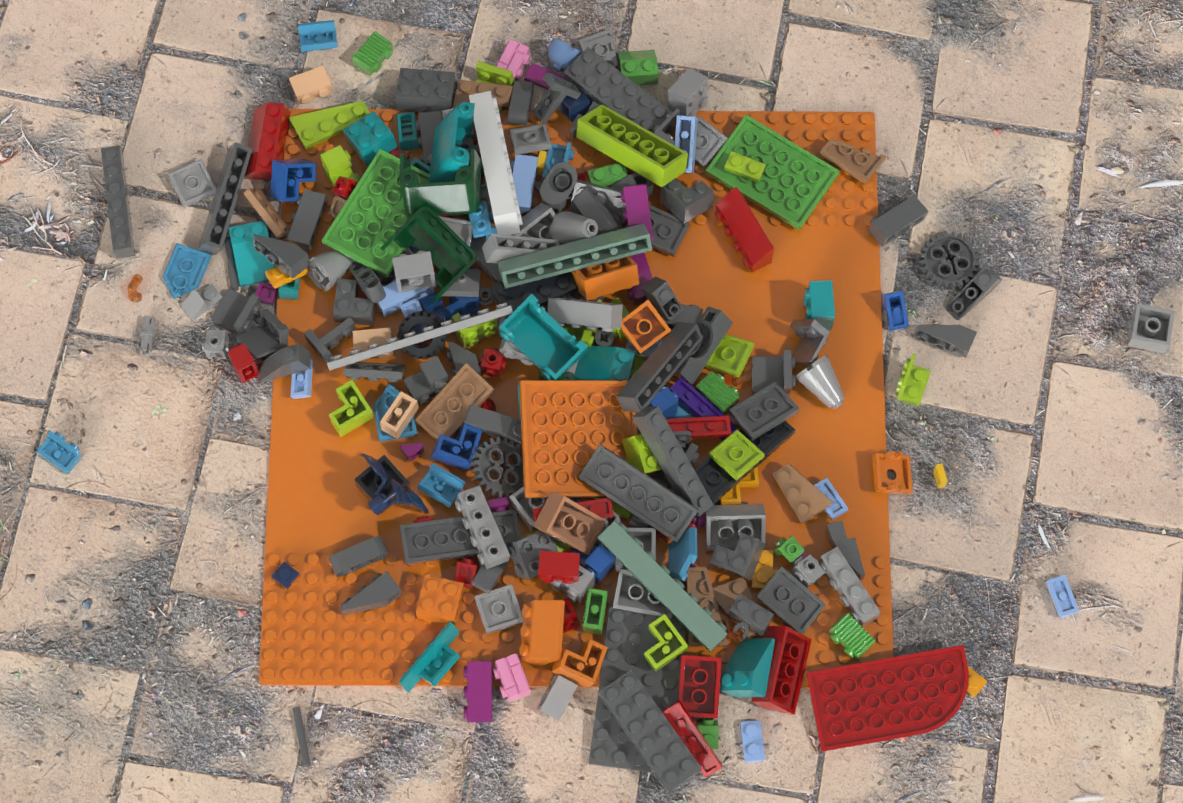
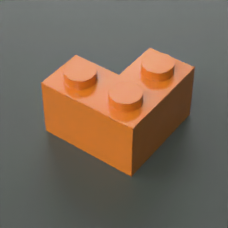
(581, 667)

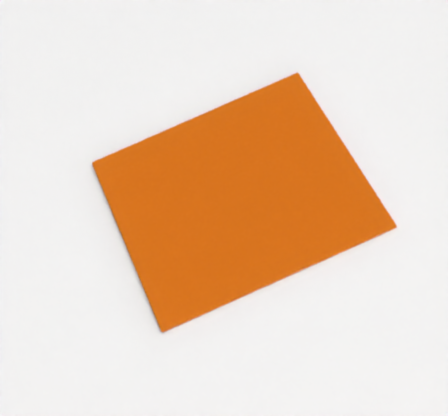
(312, 469)

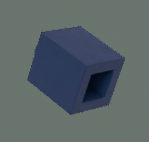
(572, 107)

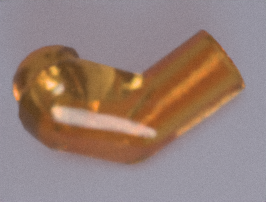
(133, 295)
(745, 376)
(736, 638)

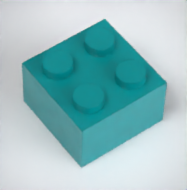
(369, 136)
(820, 303)

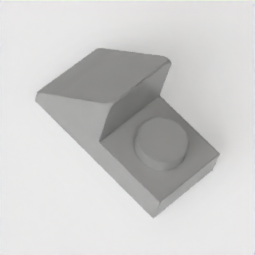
(201, 302)

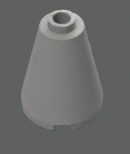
(571, 227)
(328, 267)
(822, 382)

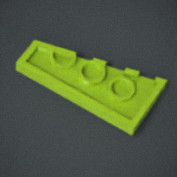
(326, 123)

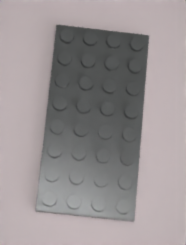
(627, 642)

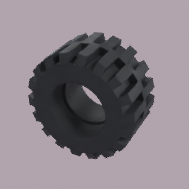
(429, 319)

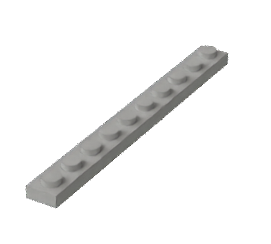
(413, 338)

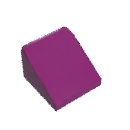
(412, 451)

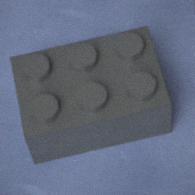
(425, 90)

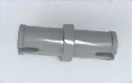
(147, 335)

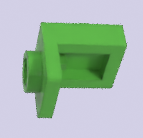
(788, 548)
(709, 729)

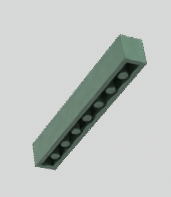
(574, 255)
(662, 586)

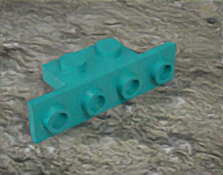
(434, 661)

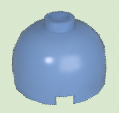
(562, 54)

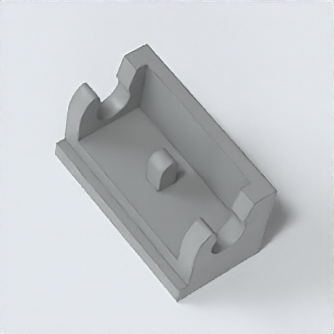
(557, 696)

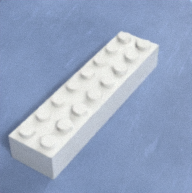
(496, 164)

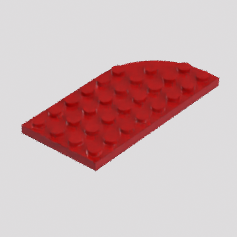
(887, 697)

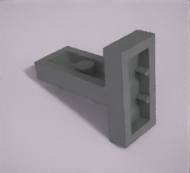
(554, 96)
(331, 339)

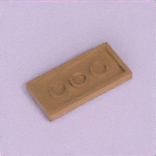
(449, 408)

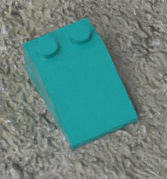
(249, 263)
(605, 364)
(748, 669)

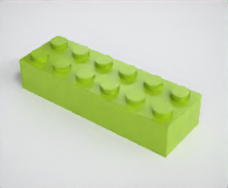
(632, 145)

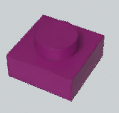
(266, 293)
(499, 504)

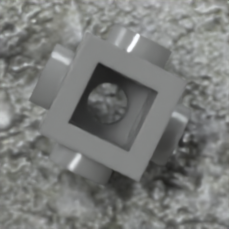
(216, 344)
(807, 570)

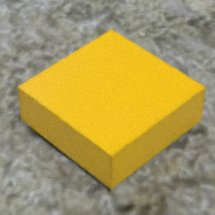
(541, 162)
(940, 476)

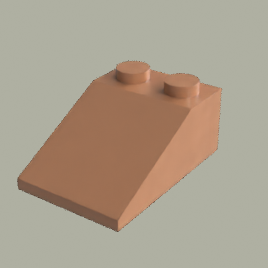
(569, 523)

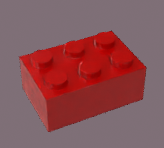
(700, 685)

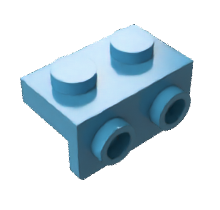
(317, 35)
(557, 154)
(481, 222)
(59, 452)
(441, 485)

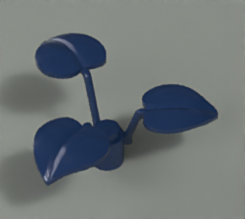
(383, 501)

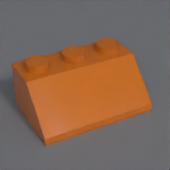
(615, 276)
(542, 631)

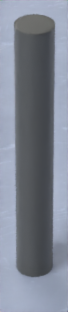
(231, 264)
(301, 737)

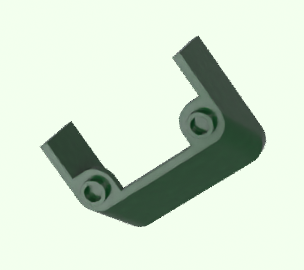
(442, 197)
(447, 249)

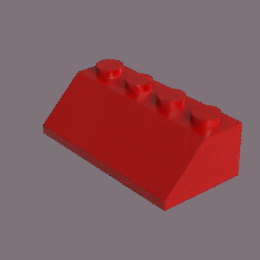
(267, 139)
(744, 230)
(786, 670)

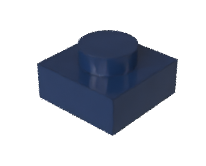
(285, 575)

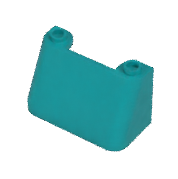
(450, 131)
(542, 339)

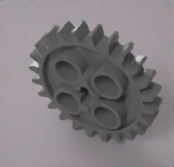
(964, 255)
(499, 468)

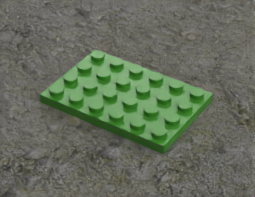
(792, 176)
(373, 215)

